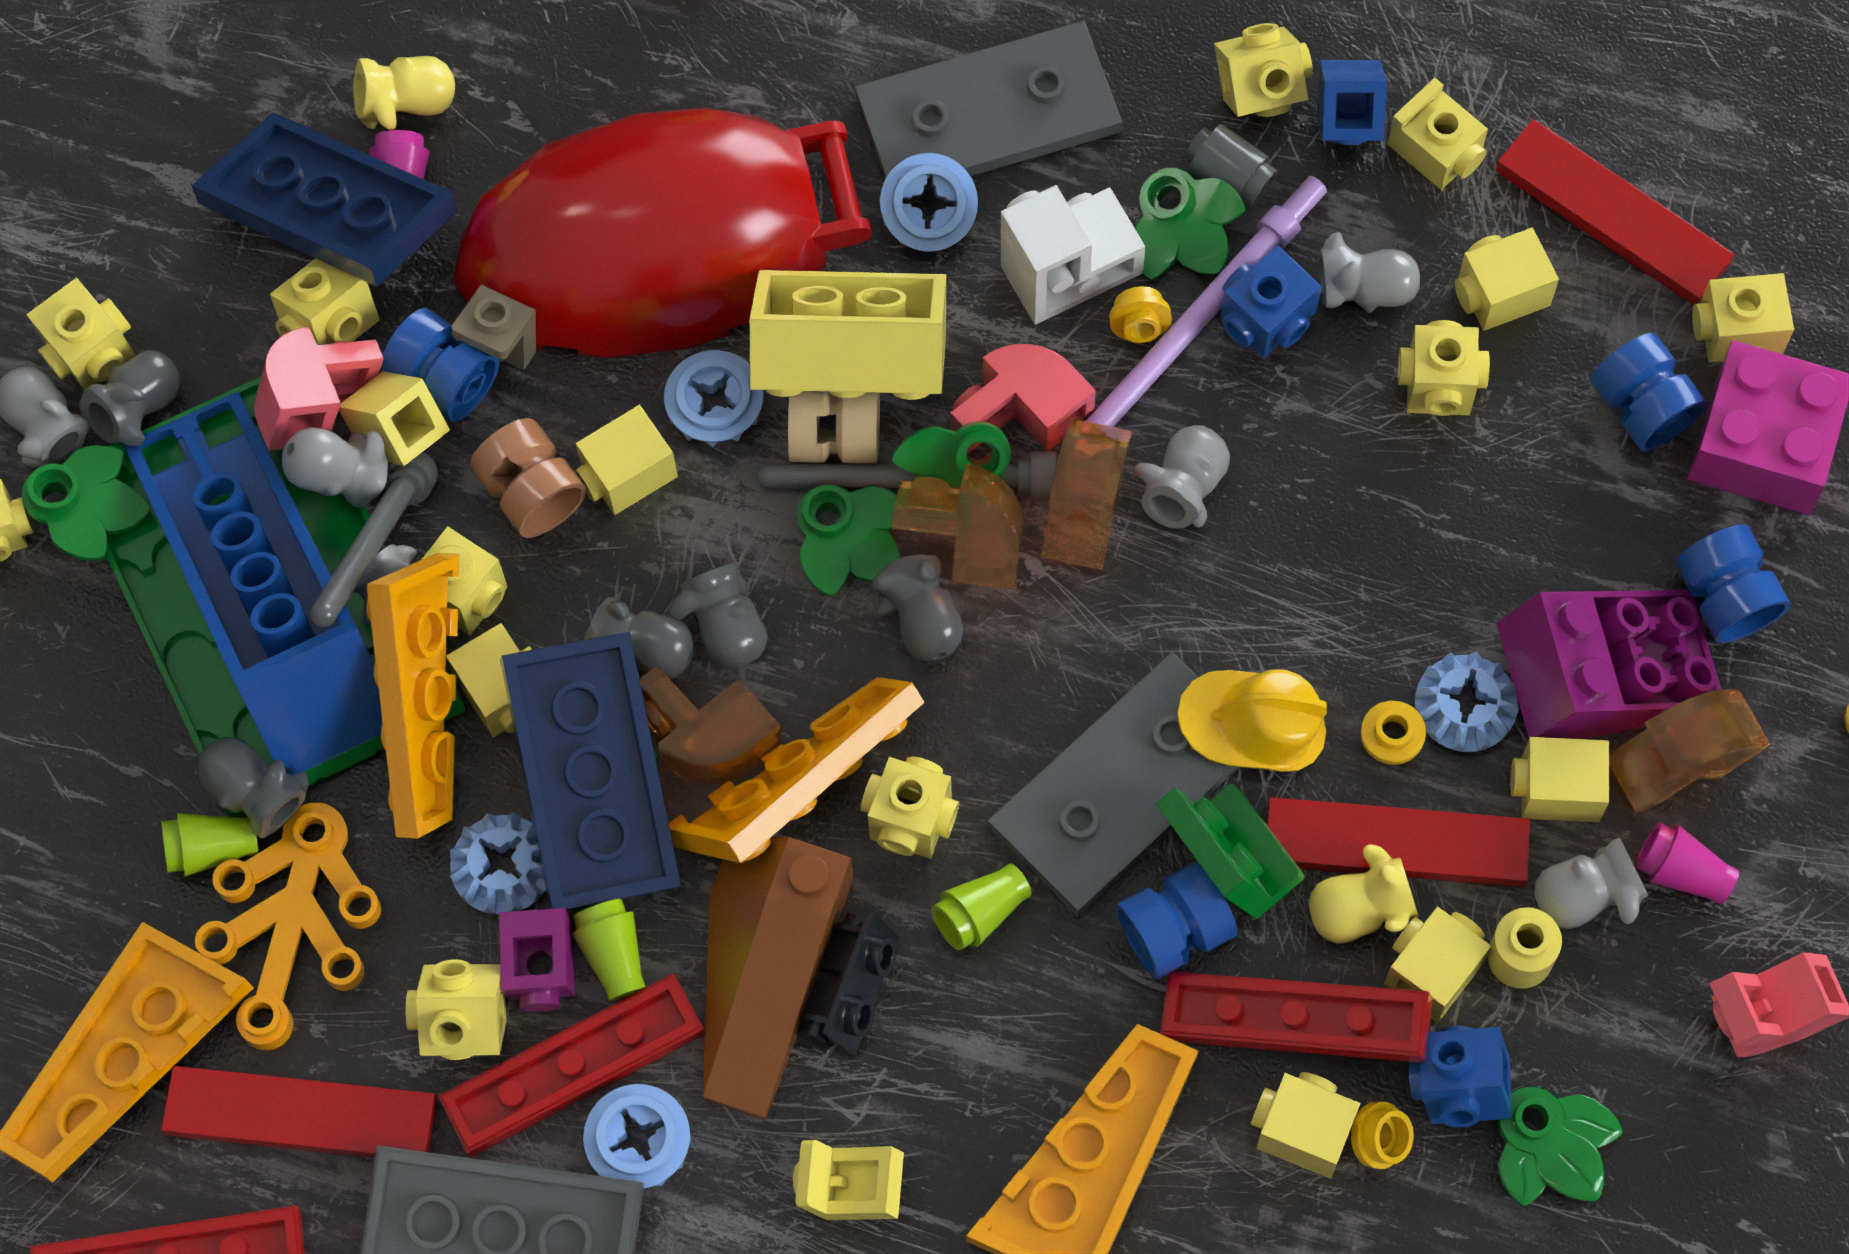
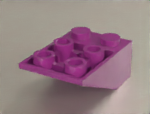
(1604, 659)

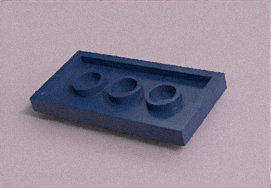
(325, 198)
(590, 772)

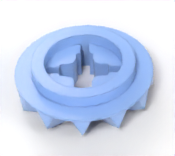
(949, 183)
(708, 373)
(1442, 715)
(500, 890)
(648, 1108)

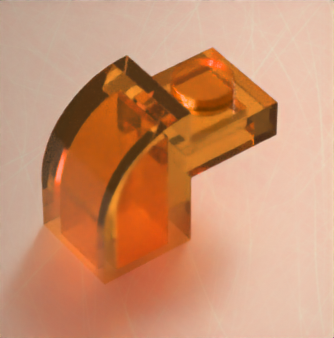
(1086, 493)
(980, 515)
(712, 743)
(1687, 743)

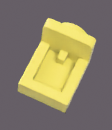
(848, 1181)

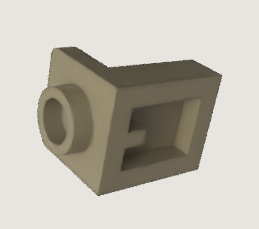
(498, 327)

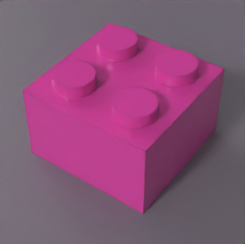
(1771, 427)

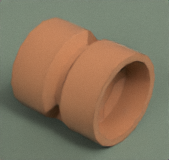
(523, 472)

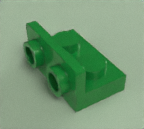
(1233, 847)

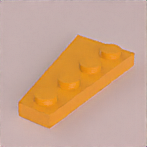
(414, 690)
(797, 773)
(124, 1041)
(1094, 1157)

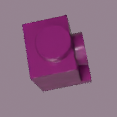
(523, 940)

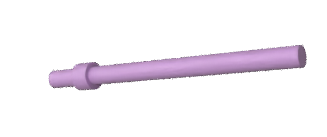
(1274, 229)

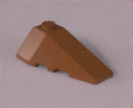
(763, 955)

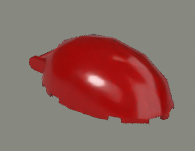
(657, 227)

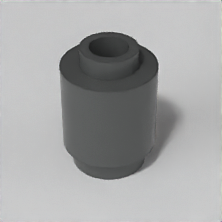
(1231, 159)

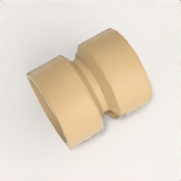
(855, 434)

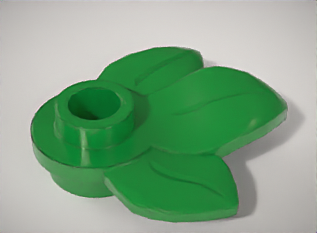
(1191, 229)
(943, 452)
(93, 501)
(854, 544)
(1561, 1152)

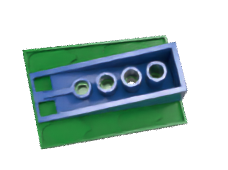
(229, 587)

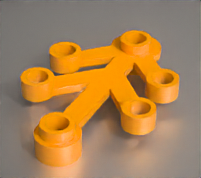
(291, 913)

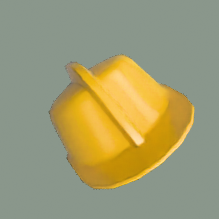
(1254, 719)

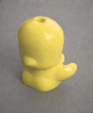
(408, 85)
(1359, 903)

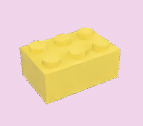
(848, 333)

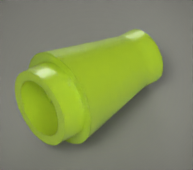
(205, 841)
(978, 907)
(611, 947)

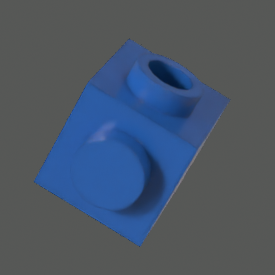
(1351, 101)

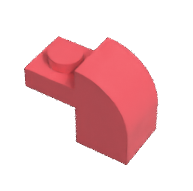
(308, 382)
(1030, 386)
(1778, 1004)

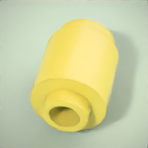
(1519, 965)

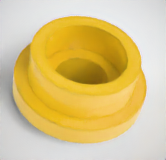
(1140, 315)
(1387, 749)
(1381, 1135)

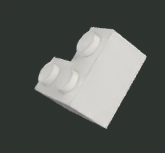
(1067, 250)

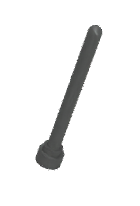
(1030, 476)
(403, 487)

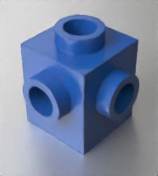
(1269, 303)
(1464, 1076)

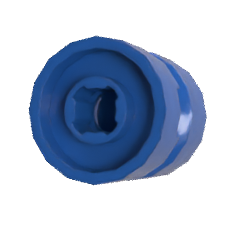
(451, 369)
(1652, 397)
(1735, 591)
(1173, 921)

